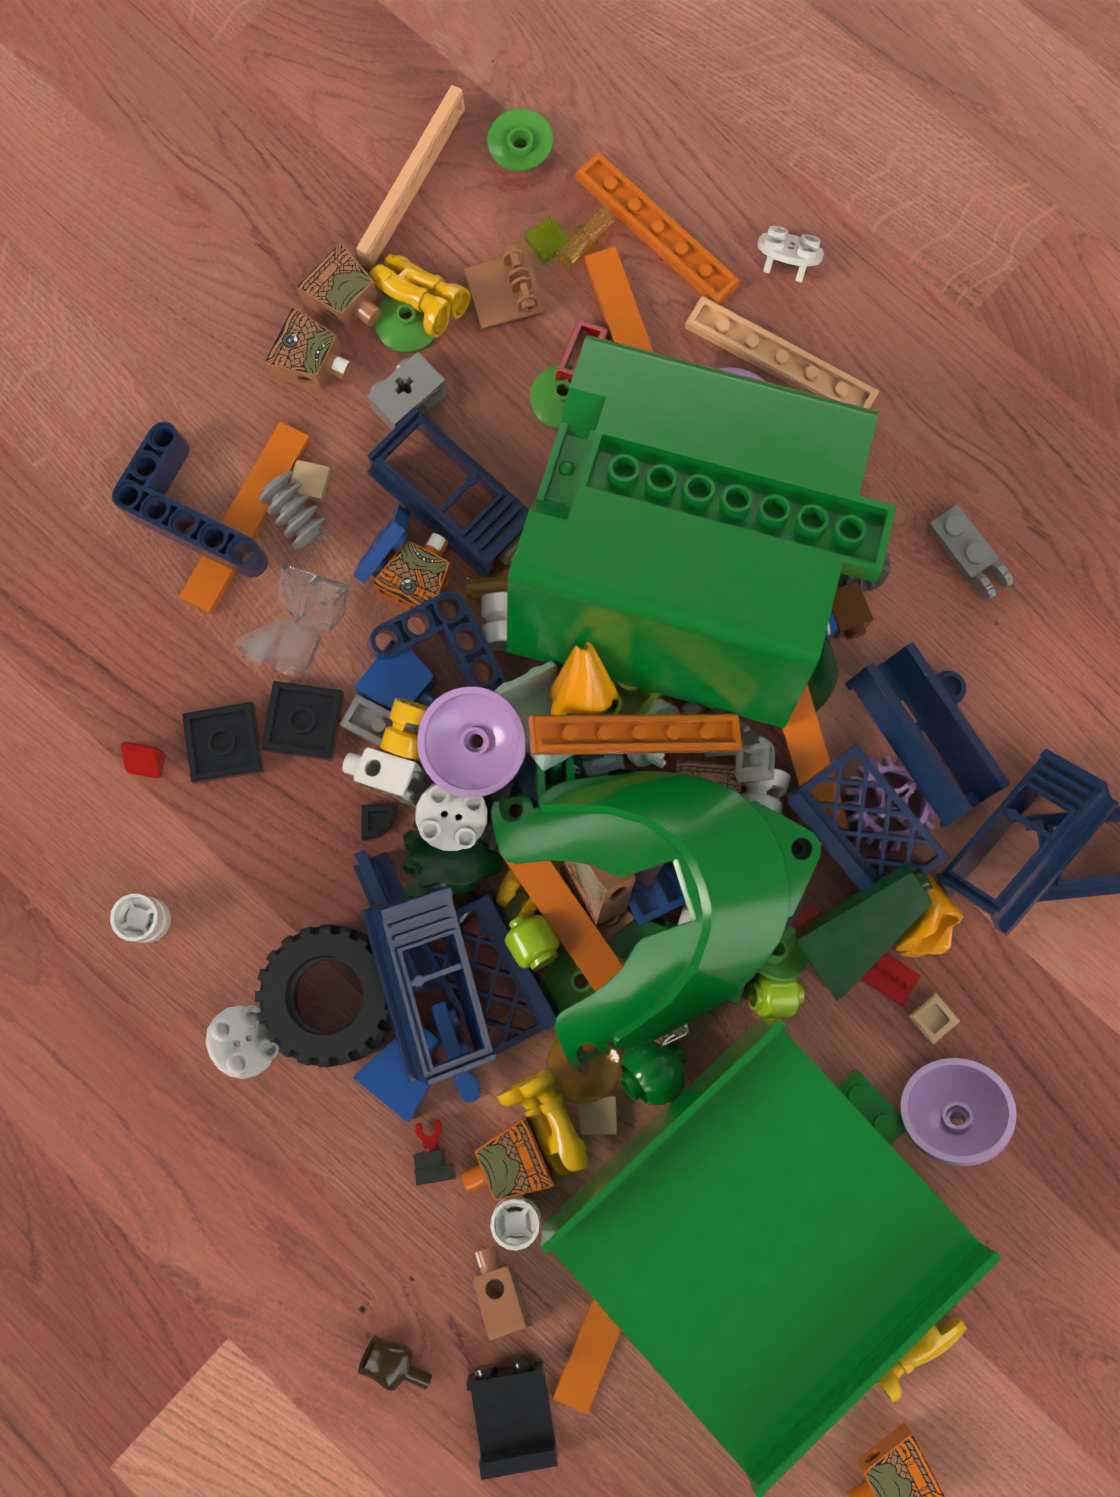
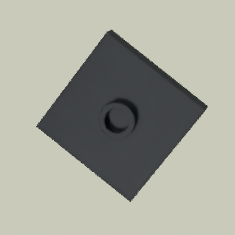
(302, 721)
(222, 742)

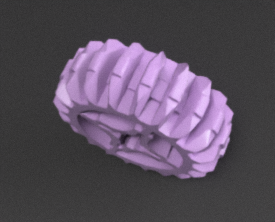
(879, 794)

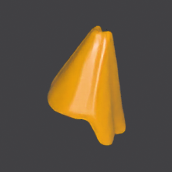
(582, 685)
(934, 928)

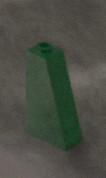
(863, 927)

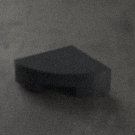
(377, 820)

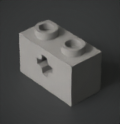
(411, 376)

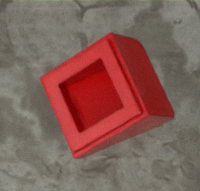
(142, 759)

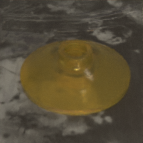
(585, 1086)

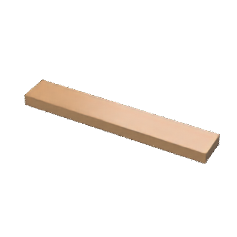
(411, 178)
(776, 355)

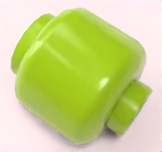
(532, 941)
(773, 997)

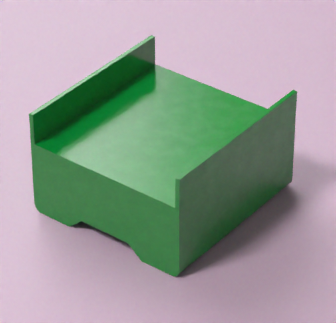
(695, 530)
(768, 1248)

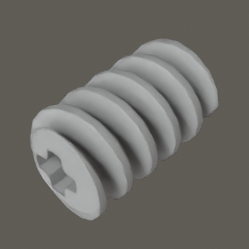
(292, 511)

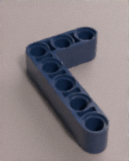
(178, 517)
(448, 629)

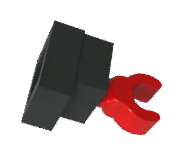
(431, 1164)

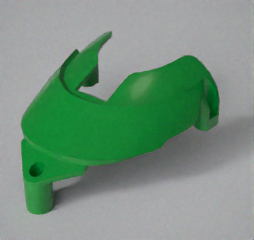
(732, 874)

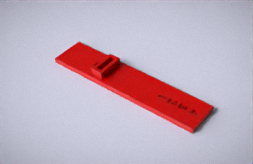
(885, 976)

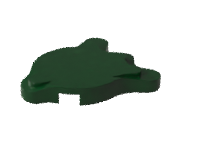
(455, 868)

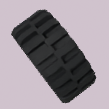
(279, 997)

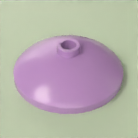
(448, 748)
(962, 1091)

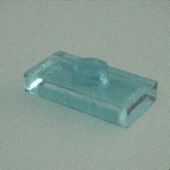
(597, 764)

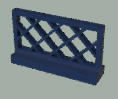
(836, 839)
(384, 890)
(528, 982)

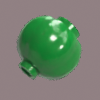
(653, 1073)

